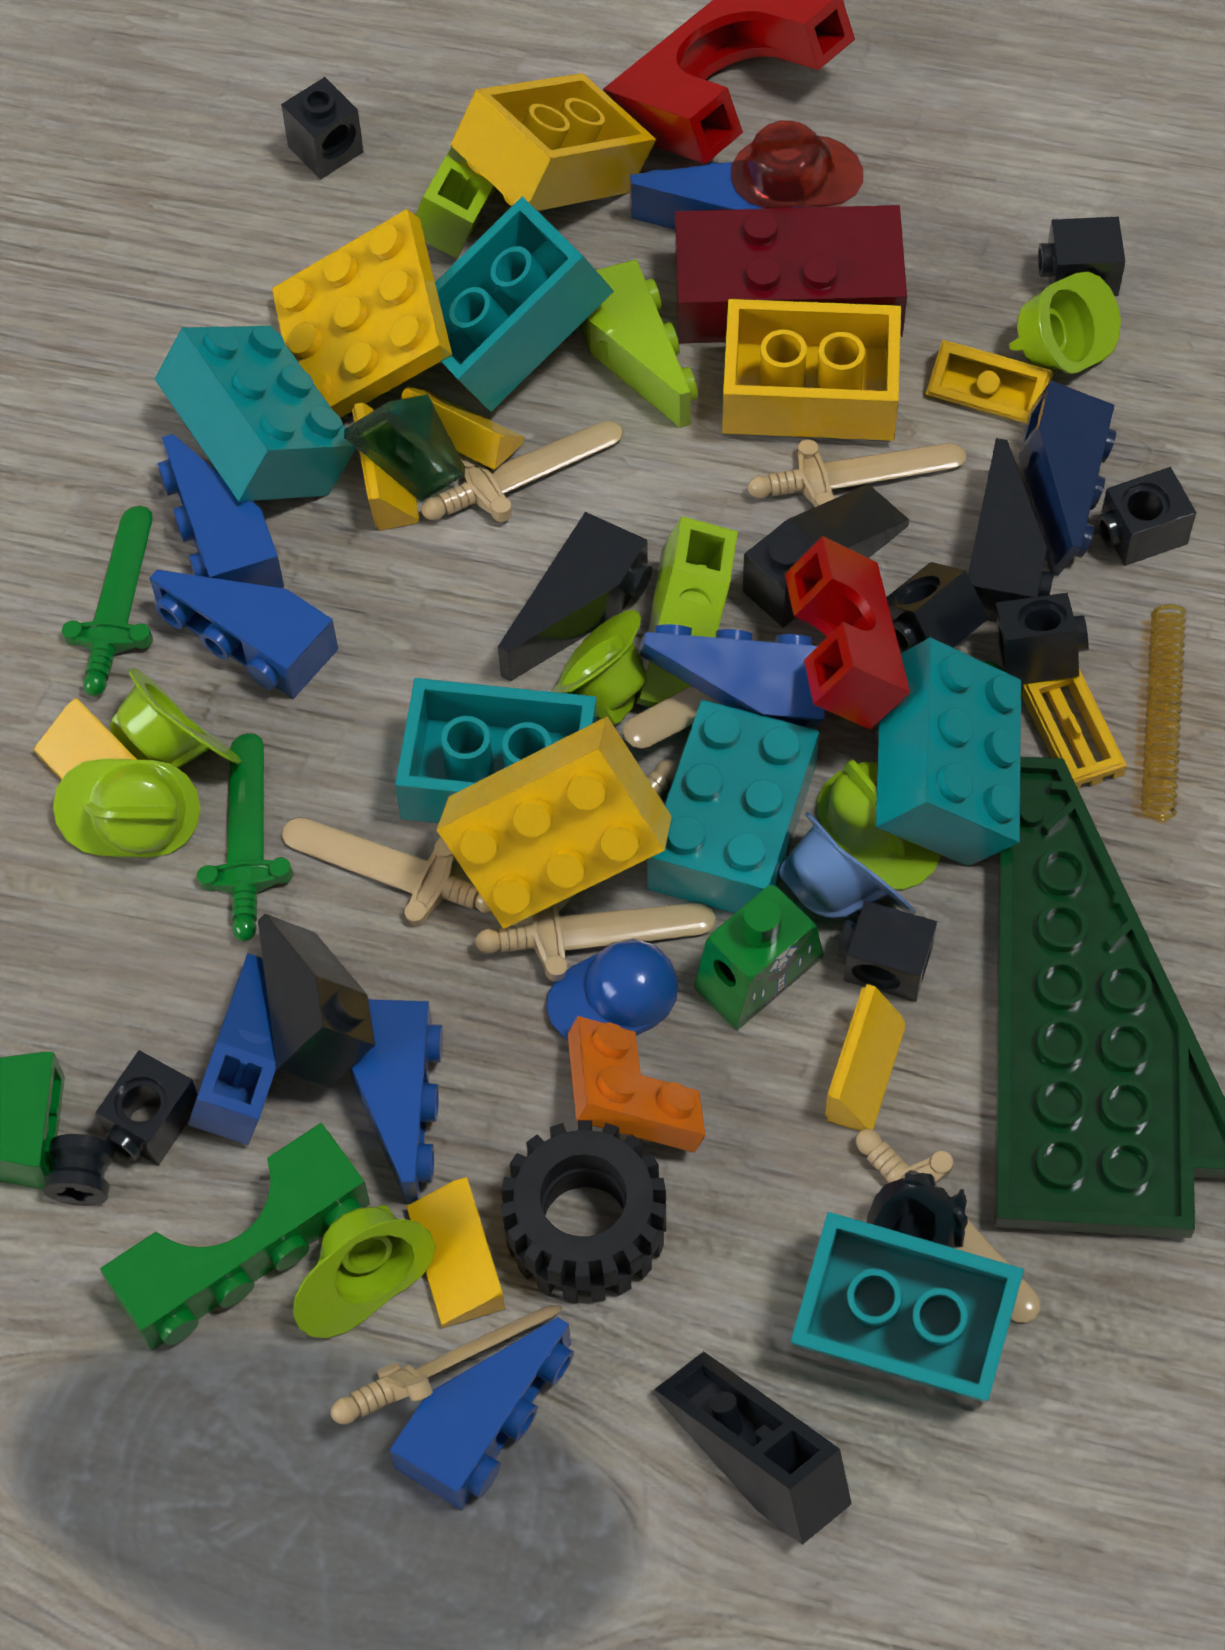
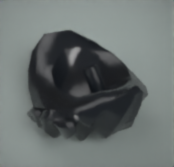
(921, 1210)

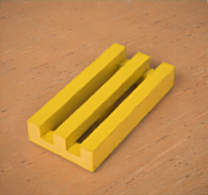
(1090, 770)

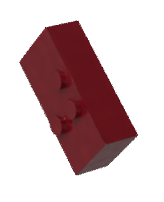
(784, 256)

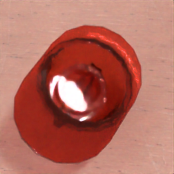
(795, 168)

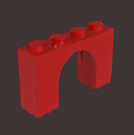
(696, 116)

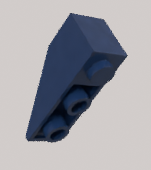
(1061, 463)

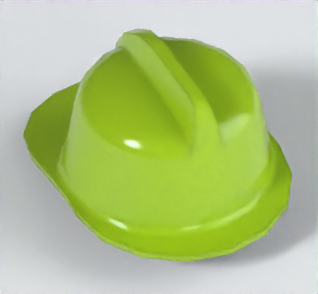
(1069, 324)
(607, 667)
(159, 729)
(126, 807)
(849, 816)
(361, 1266)

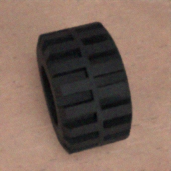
(574, 1162)

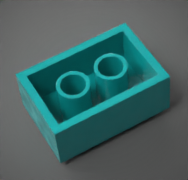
(514, 302)
(255, 412)
(472, 731)
(952, 756)
(733, 807)
(907, 1307)

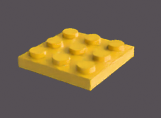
(365, 314)

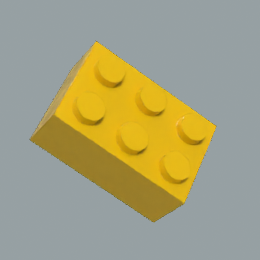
(552, 141)
(811, 369)
(555, 823)

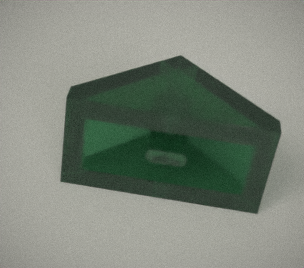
(409, 445)

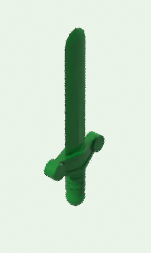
(110, 629)
(245, 868)

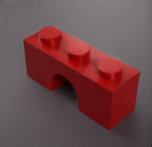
(859, 663)

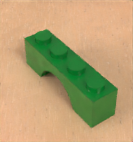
(174, 1285)

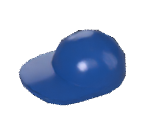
(621, 985)

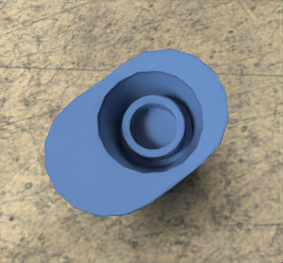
(831, 879)

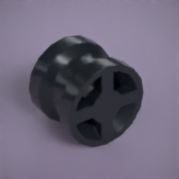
(78, 1169)

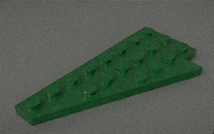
(1095, 1061)

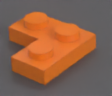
(614, 1092)

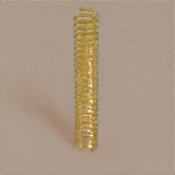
(1169, 631)

